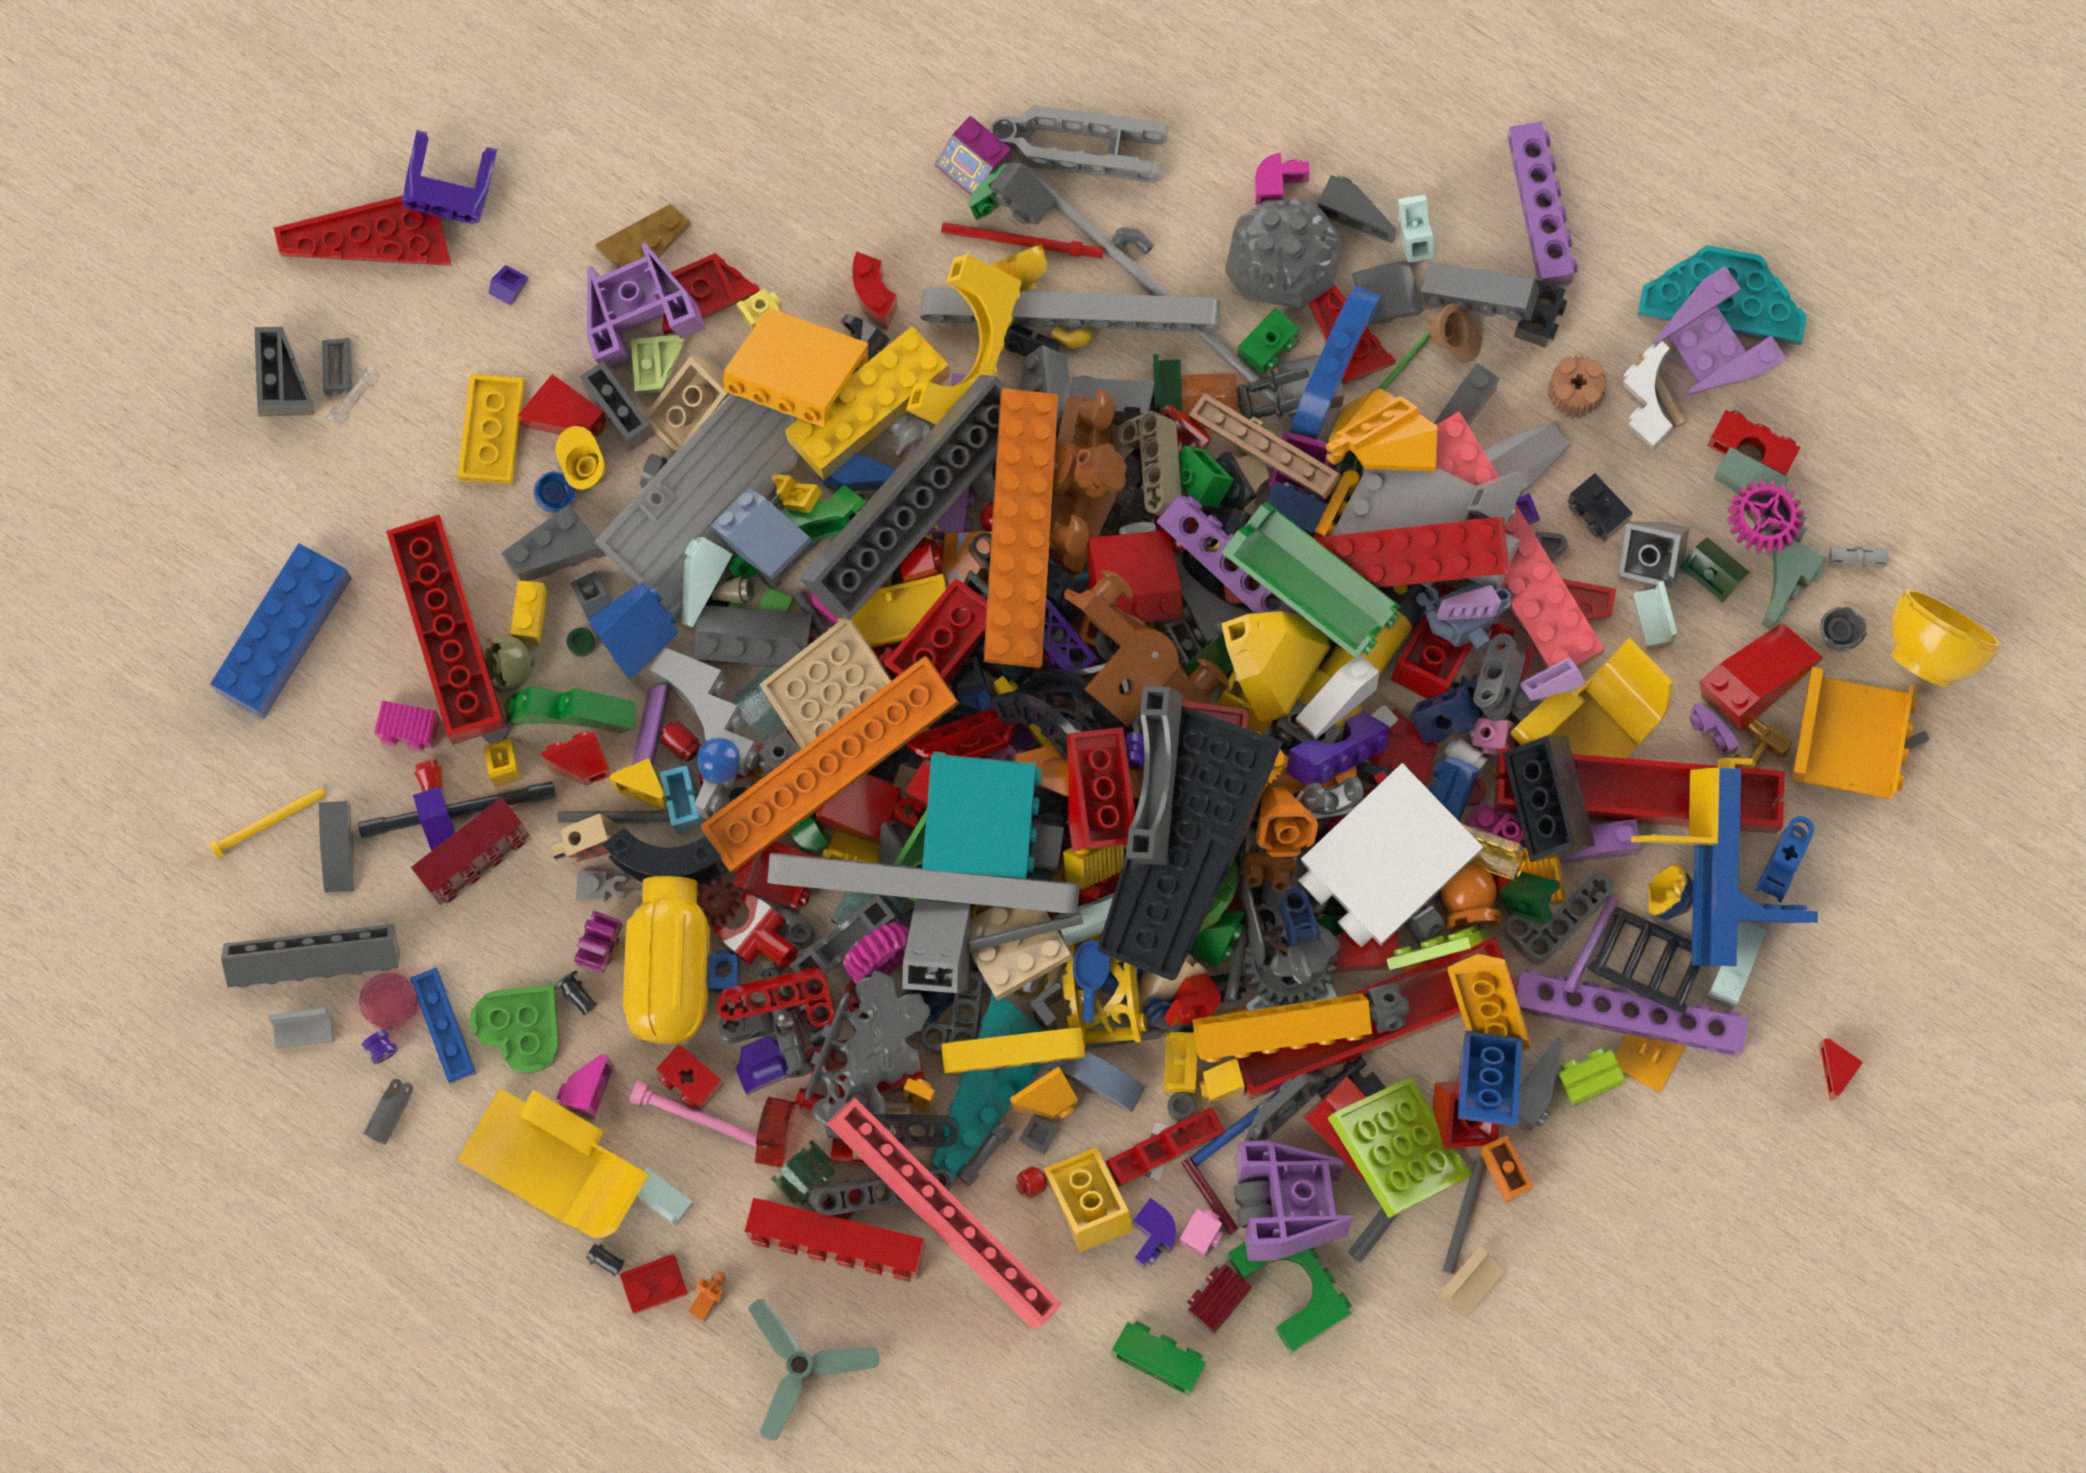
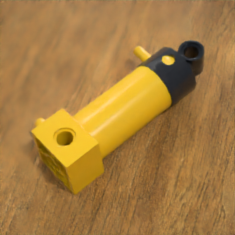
(1388, 644)

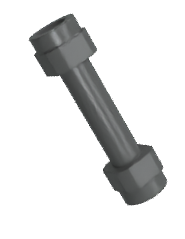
(969, 1173)

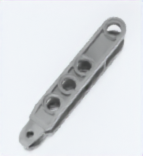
(1017, 135)

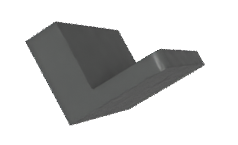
(1040, 1009)

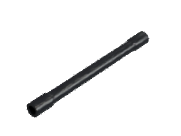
(529, 794)

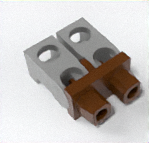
(1259, 865)

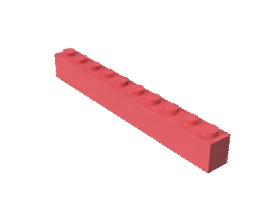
(943, 1213)

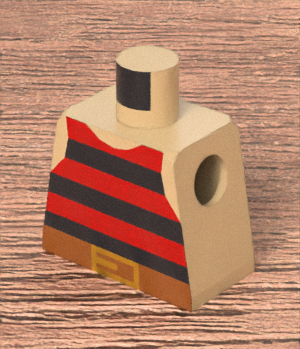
(584, 839)

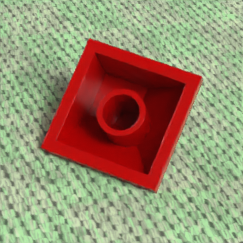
(1456, 1131)

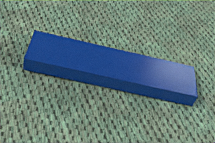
(443, 1025)

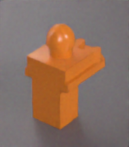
(708, 1296)

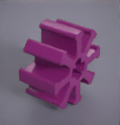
(598, 942)

